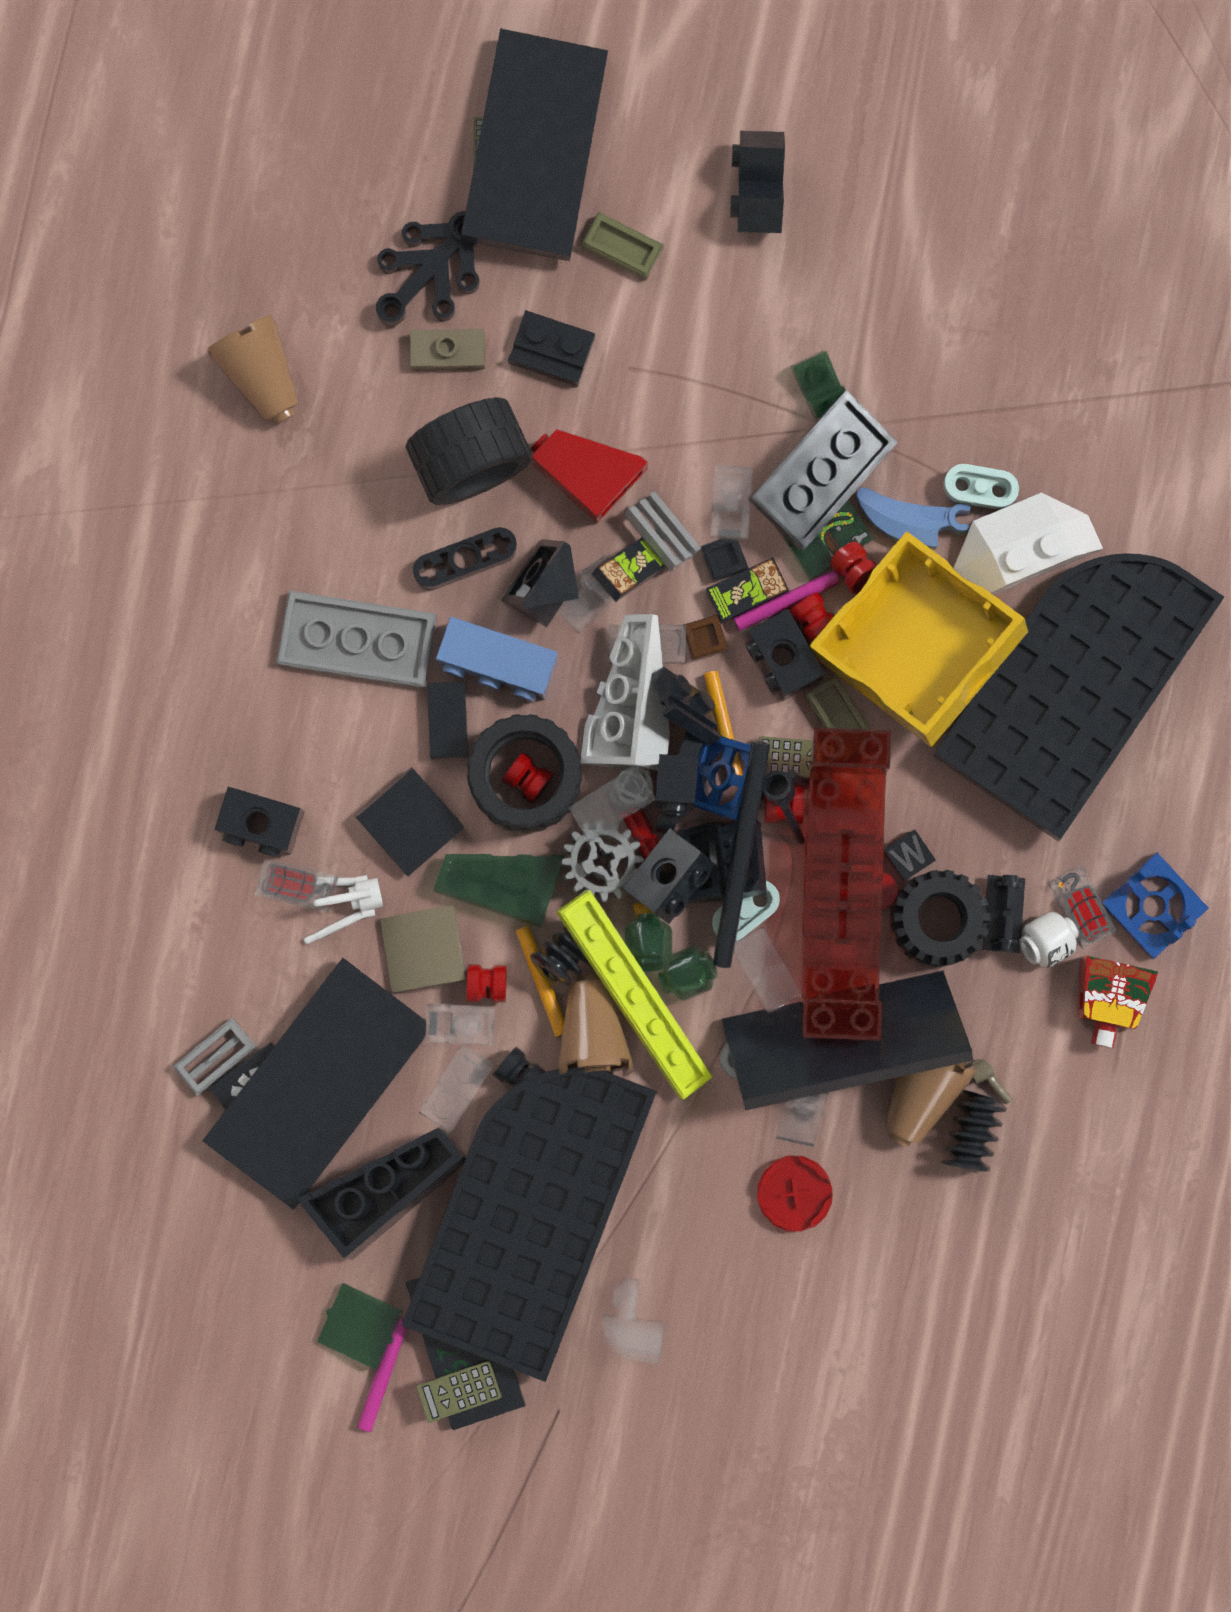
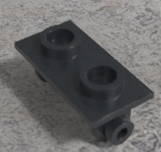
(1005, 907)

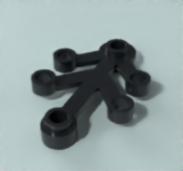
(432, 263)

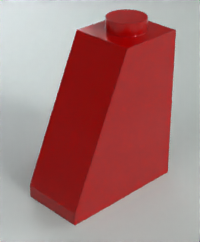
(587, 470)

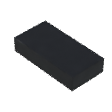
(447, 720)

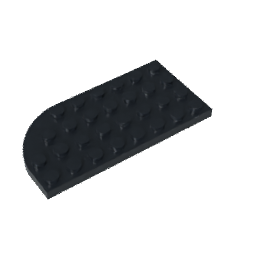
(1078, 684)
(529, 1216)

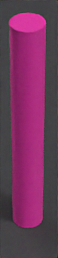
(786, 600)
(381, 1380)

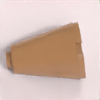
(258, 368)
(592, 1030)
(922, 1100)

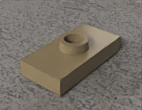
(447, 349)

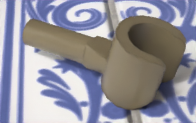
(985, 1072)

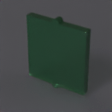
(360, 1326)

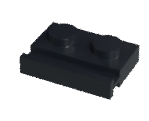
(551, 348)
(686, 705)

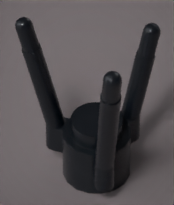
(780, 791)

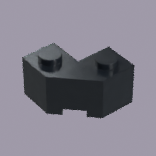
(760, 181)

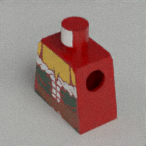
(1112, 996)

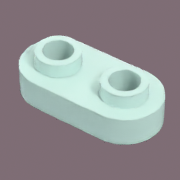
(980, 485)
(751, 915)

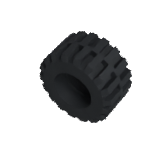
(971, 909)

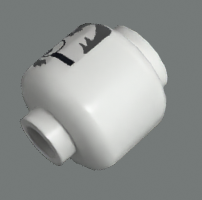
(1048, 939)

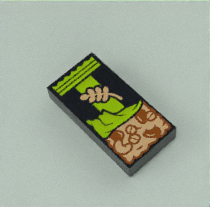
(628, 569)
(747, 590)

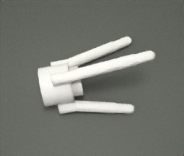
(363, 895)

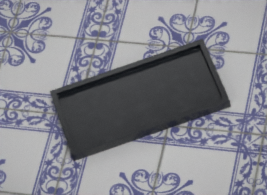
(534, 145)
(779, 1065)
(317, 1083)

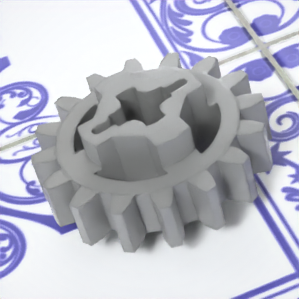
(608, 877)

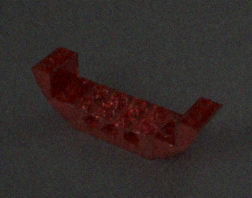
(843, 884)

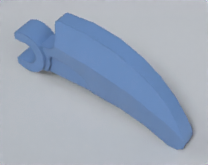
(897, 517)

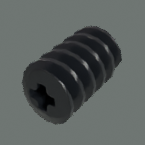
(559, 958)
(974, 1132)

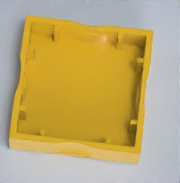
(919, 639)

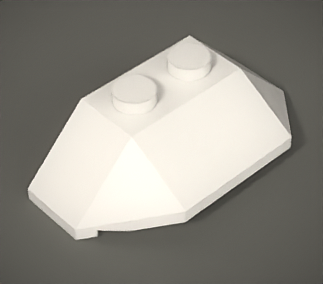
(1025, 543)

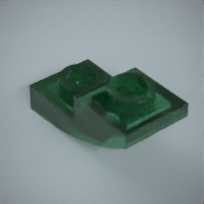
(817, 382)

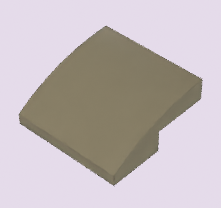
(423, 949)

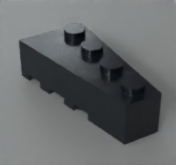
(376, 1196)

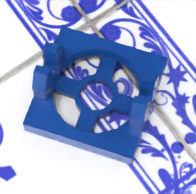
(705, 770)
(1155, 943)

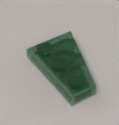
(502, 884)

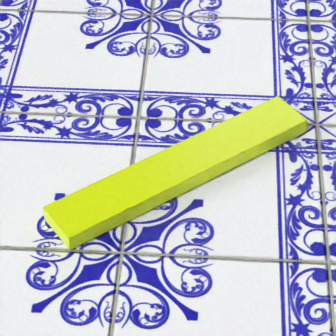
(634, 994)

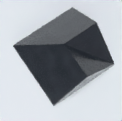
(544, 582)

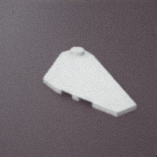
(629, 717)

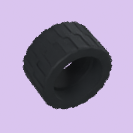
(468, 451)
(513, 729)

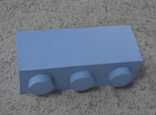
(496, 659)

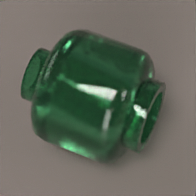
(649, 941)
(688, 973)

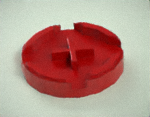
(794, 1193)

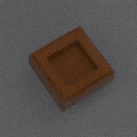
(705, 638)

